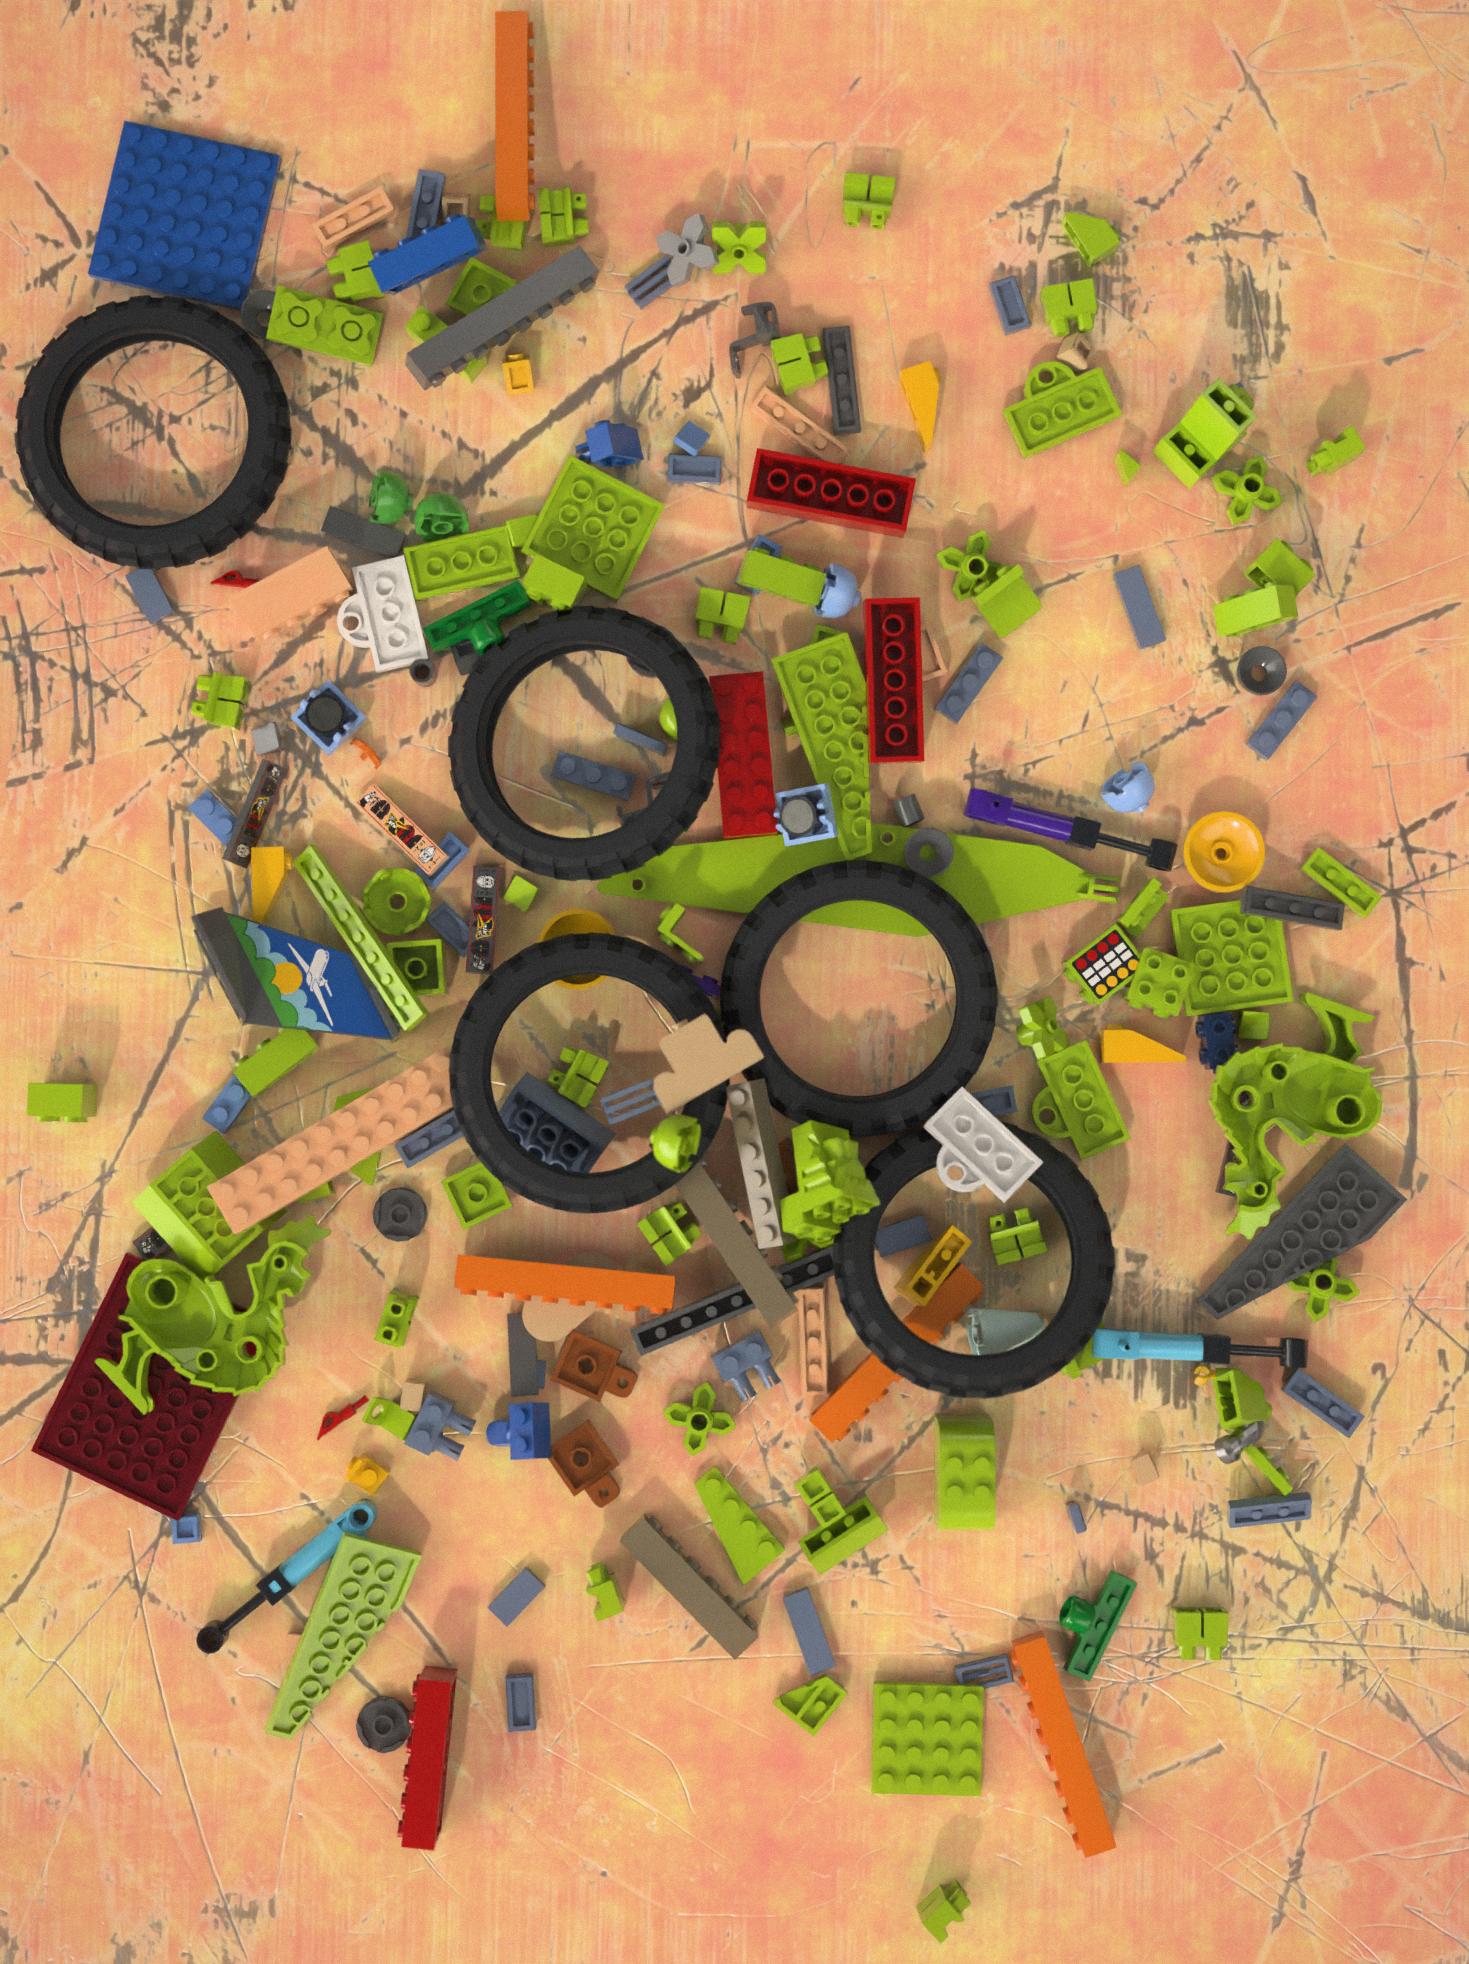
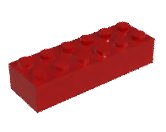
(830, 493)
(893, 680)
(745, 756)
(428, 1759)

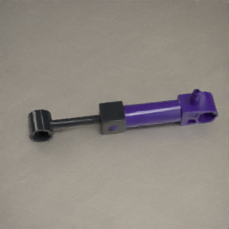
(1072, 830)

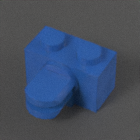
(610, 445)
(525, 1431)

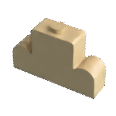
(701, 1060)

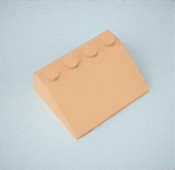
(293, 594)

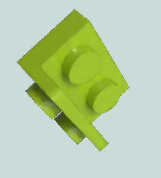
(1143, 908)

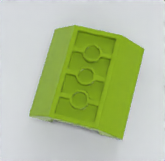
(187, 1214)

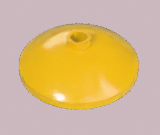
(1241, 846)
(576, 922)

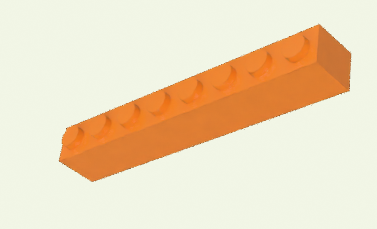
(512, 116)
(565, 1282)
(871, 1377)
(1063, 1744)

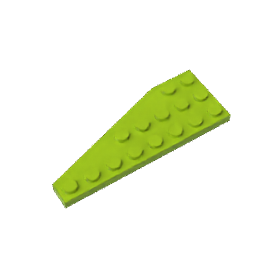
(830, 716)
(355, 1600)

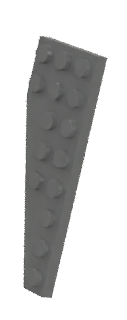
(1325, 1219)

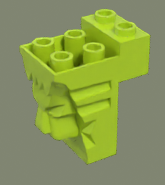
(1207, 432)
(828, 1182)

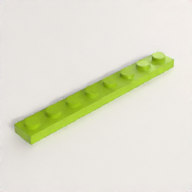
(360, 938)

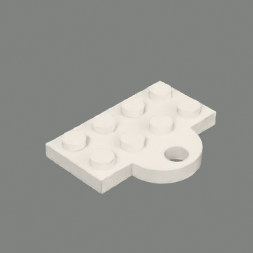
(385, 615)
(980, 1148)

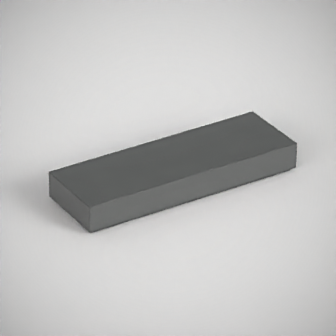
(363, 533)
(522, 1358)

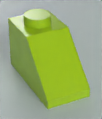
(1091, 236)

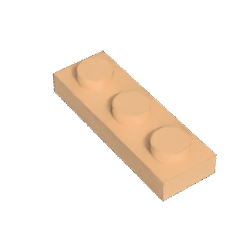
(353, 218)

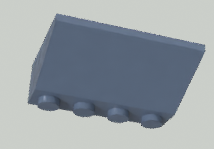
(553, 1126)

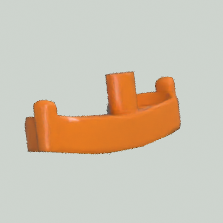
(367, 752)

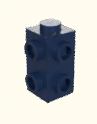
(1216, 1039)

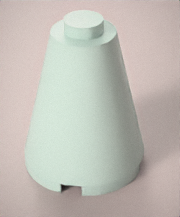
(1001, 1330)

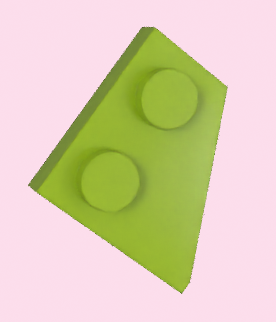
(812, 1702)

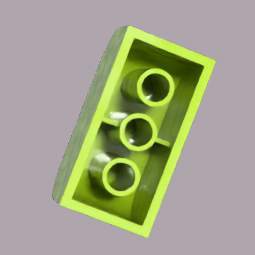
(964, 1472)

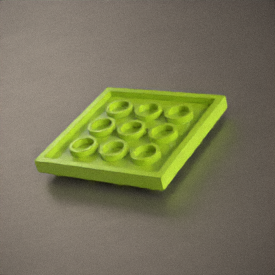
(594, 526)
(1235, 958)
(927, 1738)

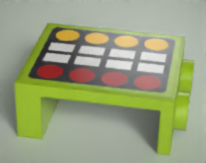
(1103, 966)

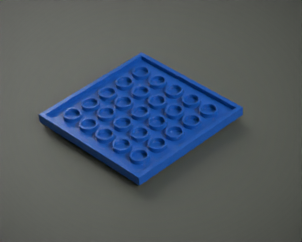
(184, 216)

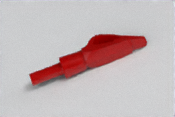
(238, 582)
(340, 1417)

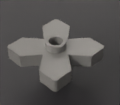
(688, 250)

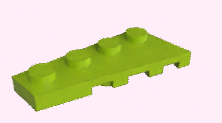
(740, 1529)

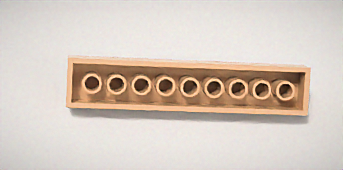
(335, 1143)

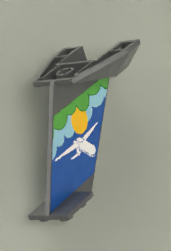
(291, 980)

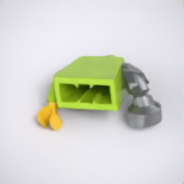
(1239, 1406)

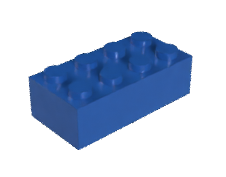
(428, 254)

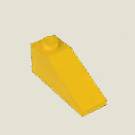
(921, 391)
(269, 877)
(1129, 1046)
(932, 1266)

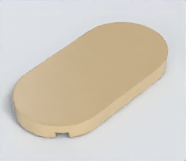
(555, 1321)

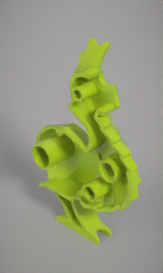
(1299, 1094)
(198, 1327)

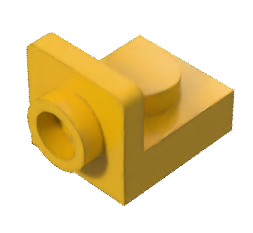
(517, 374)
(366, 1473)

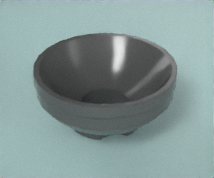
(252, 306)
(1271, 662)
(942, 846)

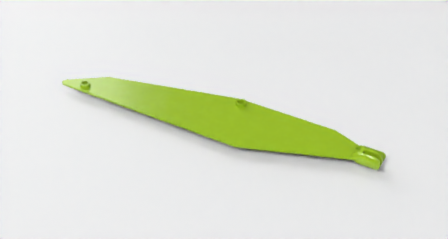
(985, 877)

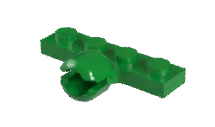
(478, 620)
(1095, 1623)

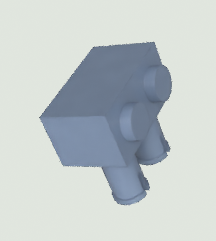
(740, 1356)
(427, 1429)

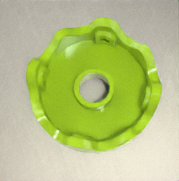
(378, 896)

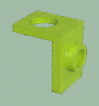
(390, 1417)

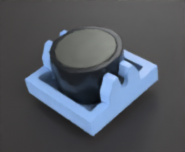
(328, 717)
(806, 814)

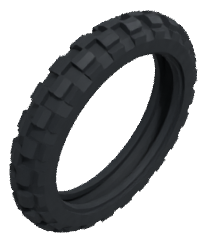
(91, 340)
(507, 666)
(969, 963)
(474, 1049)
(961, 1373)

